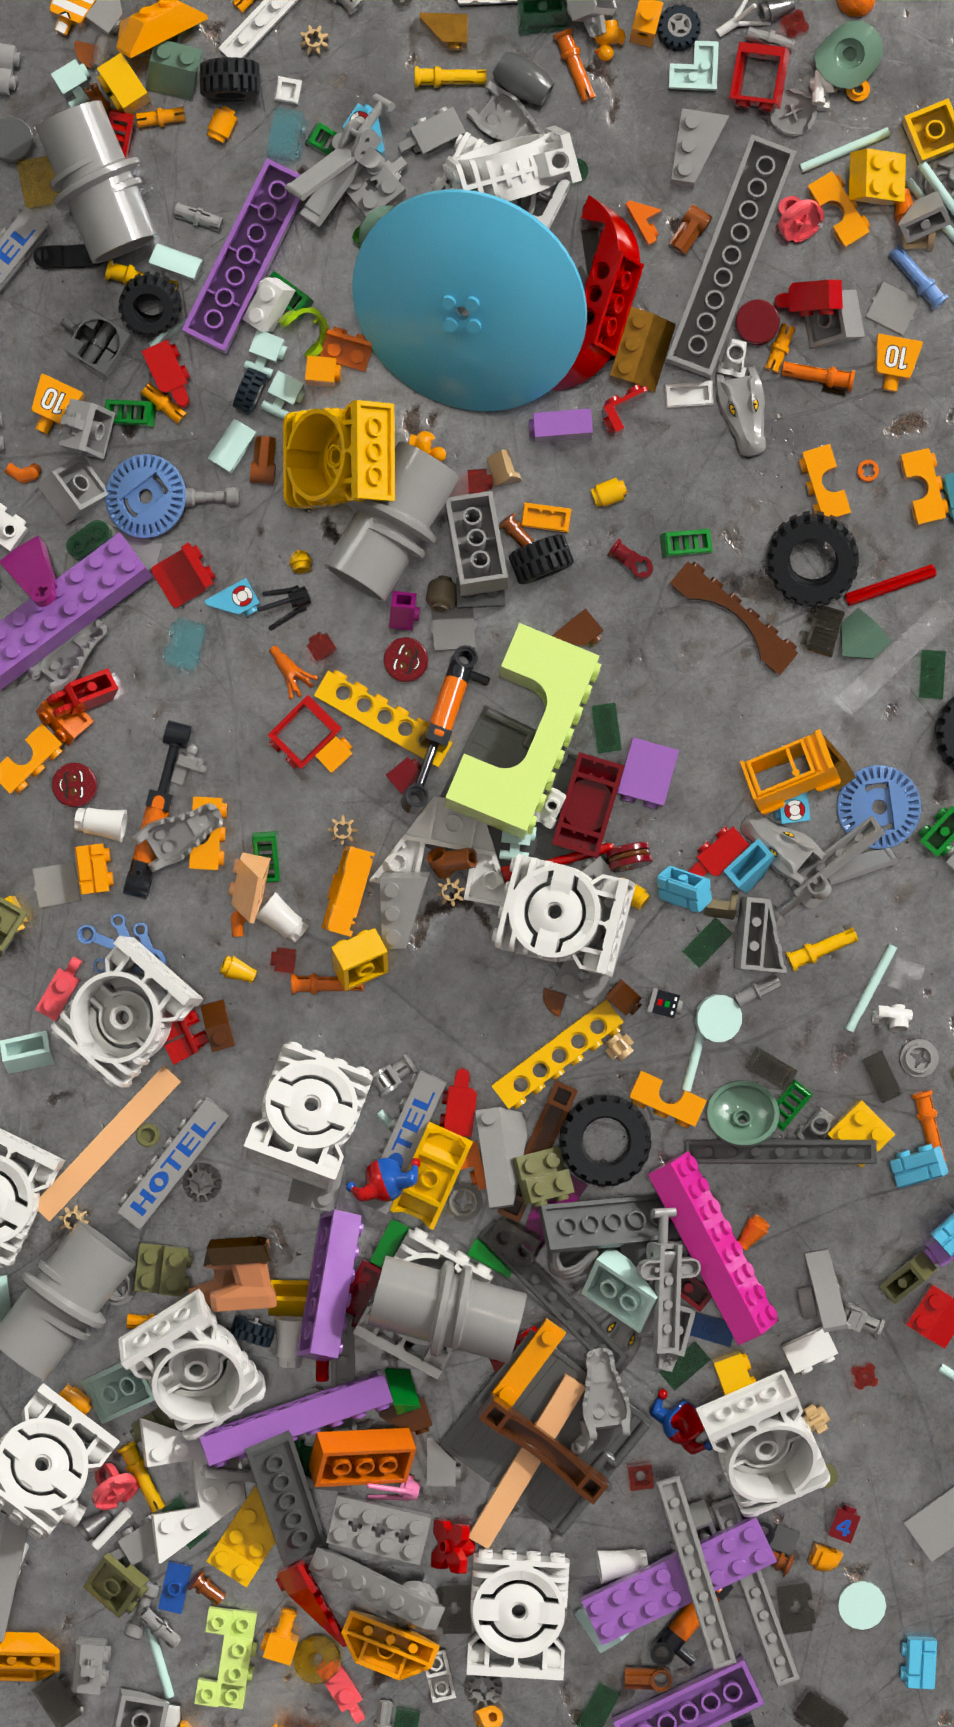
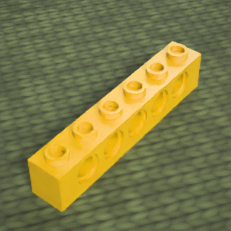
(327, 693)
(603, 1012)

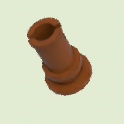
(96, 94)
(515, 530)
(783, 1563)
(206, 1588)

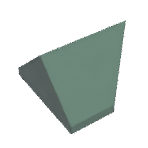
(862, 636)

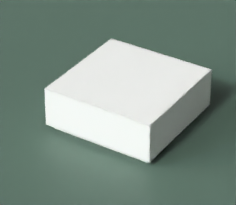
(288, 90)

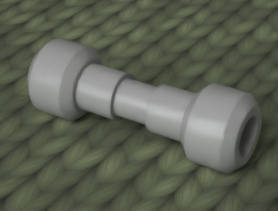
(229, 496)
(134, 1628)

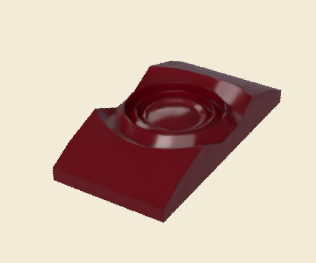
(588, 804)

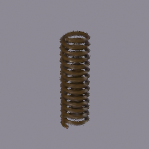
(834, 391)

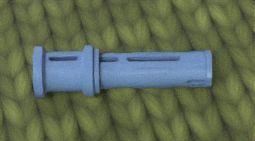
(925, 285)

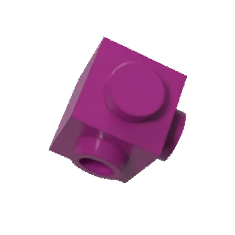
(403, 610)

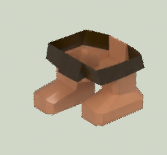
(239, 1274)

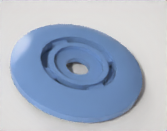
(133, 477)
(900, 797)

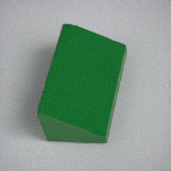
(389, 1242)
(402, 1390)

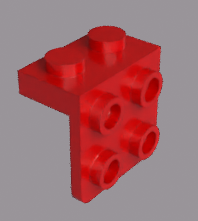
(611, 420)
(183, 575)

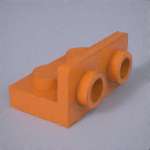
(347, 349)
(65, 727)

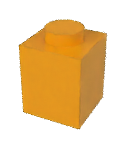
(335, 753)

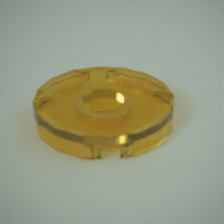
(303, 1660)

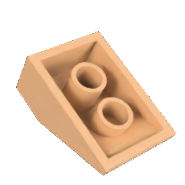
(249, 884)

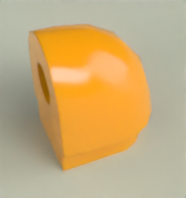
(824, 1557)
(488, 1717)

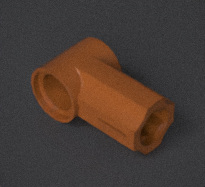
(692, 225)
(263, 465)
(447, 862)
(645, 1678)

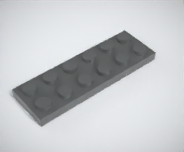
(602, 1223)
(286, 1497)

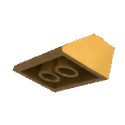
(642, 349)

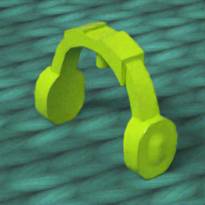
(291, 315)

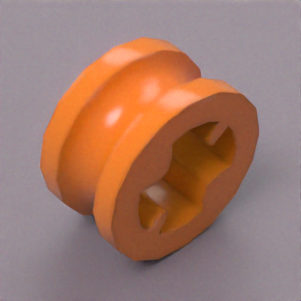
(875, 470)

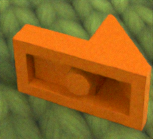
(641, 215)
(474, 1160)

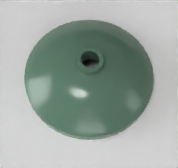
(743, 1102)

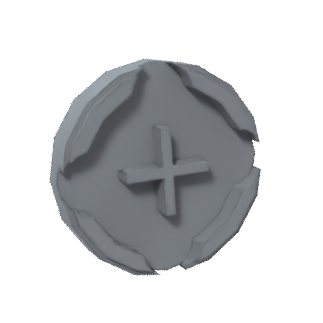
(795, 114)

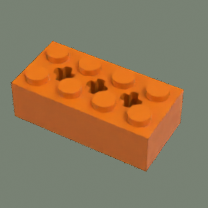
(361, 1457)

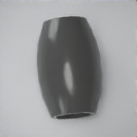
(523, 78)

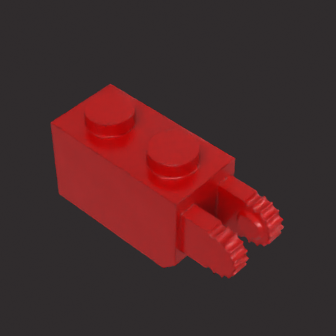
(812, 296)
(167, 371)
(85, 693)
(720, 854)
(460, 1106)

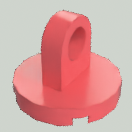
(800, 219)
(114, 1488)

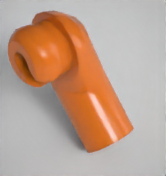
(25, 474)
(237, 922)

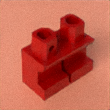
(189, 1043)

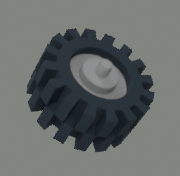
(252, 1331)

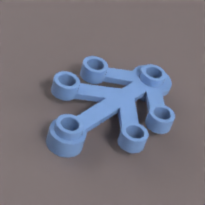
(122, 931)

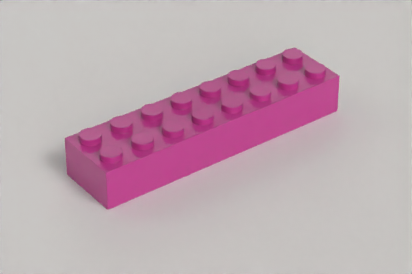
(712, 1243)

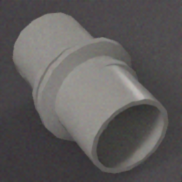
(96, 181)
(388, 534)
(63, 1300)
(447, 1309)

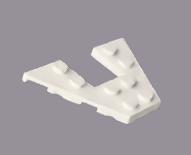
(456, 831)
(213, 1496)

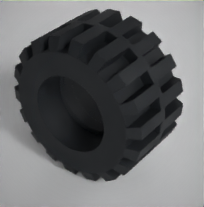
(229, 78)
(153, 285)
(541, 559)

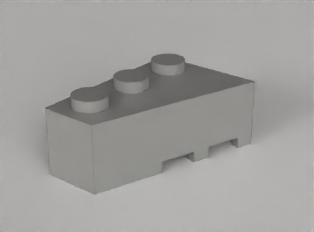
(695, 141)
(400, 903)
(757, 937)

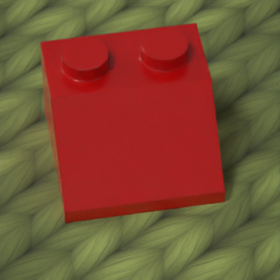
(933, 1316)

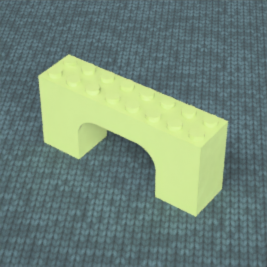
(513, 795)

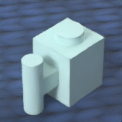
(71, 80)
(265, 348)
(284, 390)
(515, 843)

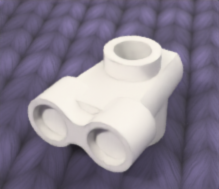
(821, 90)
(731, 363)
(549, 812)
(895, 1016)

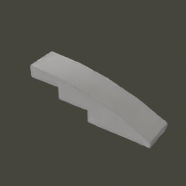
(826, 1290)

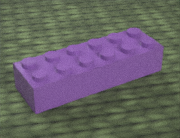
(329, 1286)
(699, 1702)

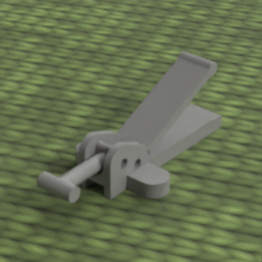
(335, 172)
(838, 866)
(664, 1271)

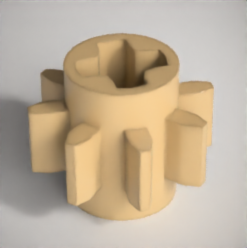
(316, 47)
(343, 823)
(446, 897)
(619, 1046)
(79, 1215)
(816, 1418)

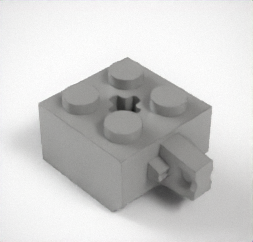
(592, 14)
(388, 187)
(86, 428)
(90, 1664)

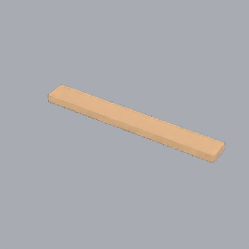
(107, 1142)
(525, 1464)

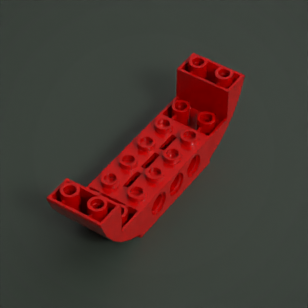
(607, 291)

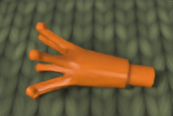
(290, 671)

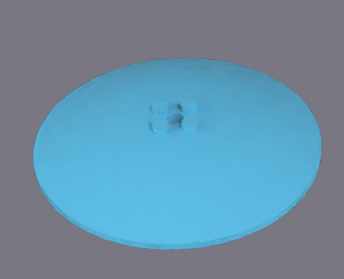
(479, 256)

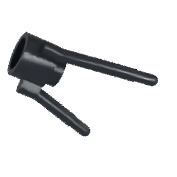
(297, 598)

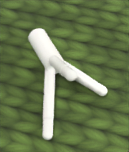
(736, 20)

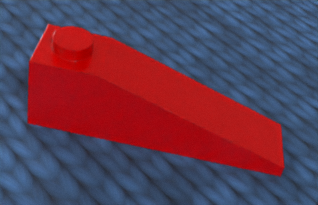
(306, 1592)

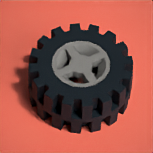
(683, 19)
(249, 390)

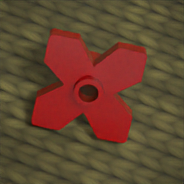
(453, 1546)

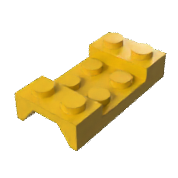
(441, 1161)
(244, 1542)

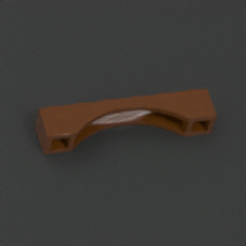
(772, 650)
(544, 1135)
(566, 1464)

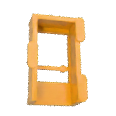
(822, 773)
(347, 890)

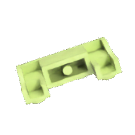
(237, 1650)

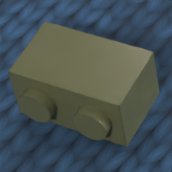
(908, 1277)

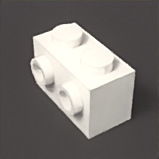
(268, 304)
(11, 529)
(809, 1350)

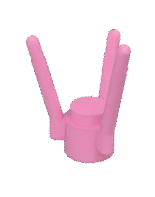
(406, 1491)

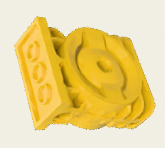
(339, 455)

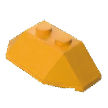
(155, 25)
(387, 1646)
(27, 1657)

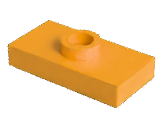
(546, 517)

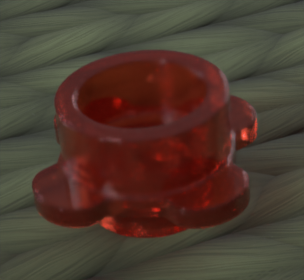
(801, 25)
(858, 1372)

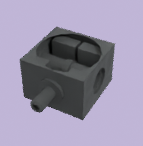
(96, 342)

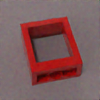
(759, 51)
(277, 744)

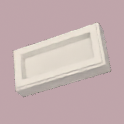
(689, 394)
(114, 1525)

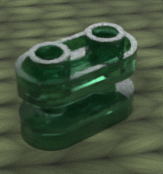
(88, 539)

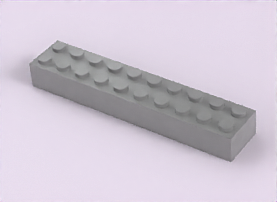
(730, 256)

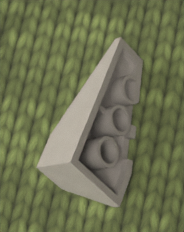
(501, 1139)

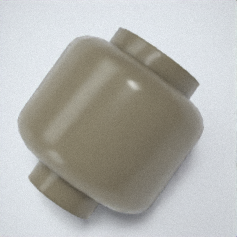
(441, 594)

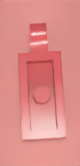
(59, 990)
(346, 1694)

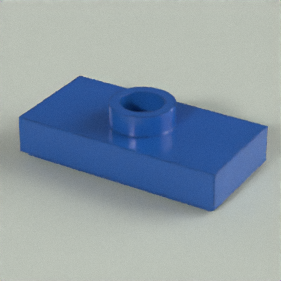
(711, 1329)
(175, 1587)

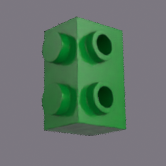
(937, 838)

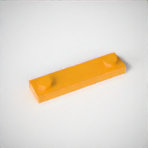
(529, 1362)

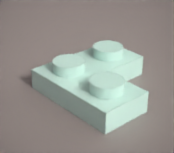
(700, 74)

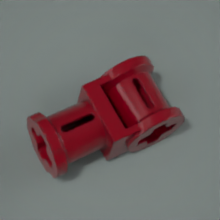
(630, 559)

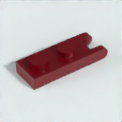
(362, 1288)

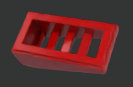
(124, 117)

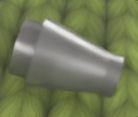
(773, 9)
(94, 1524)

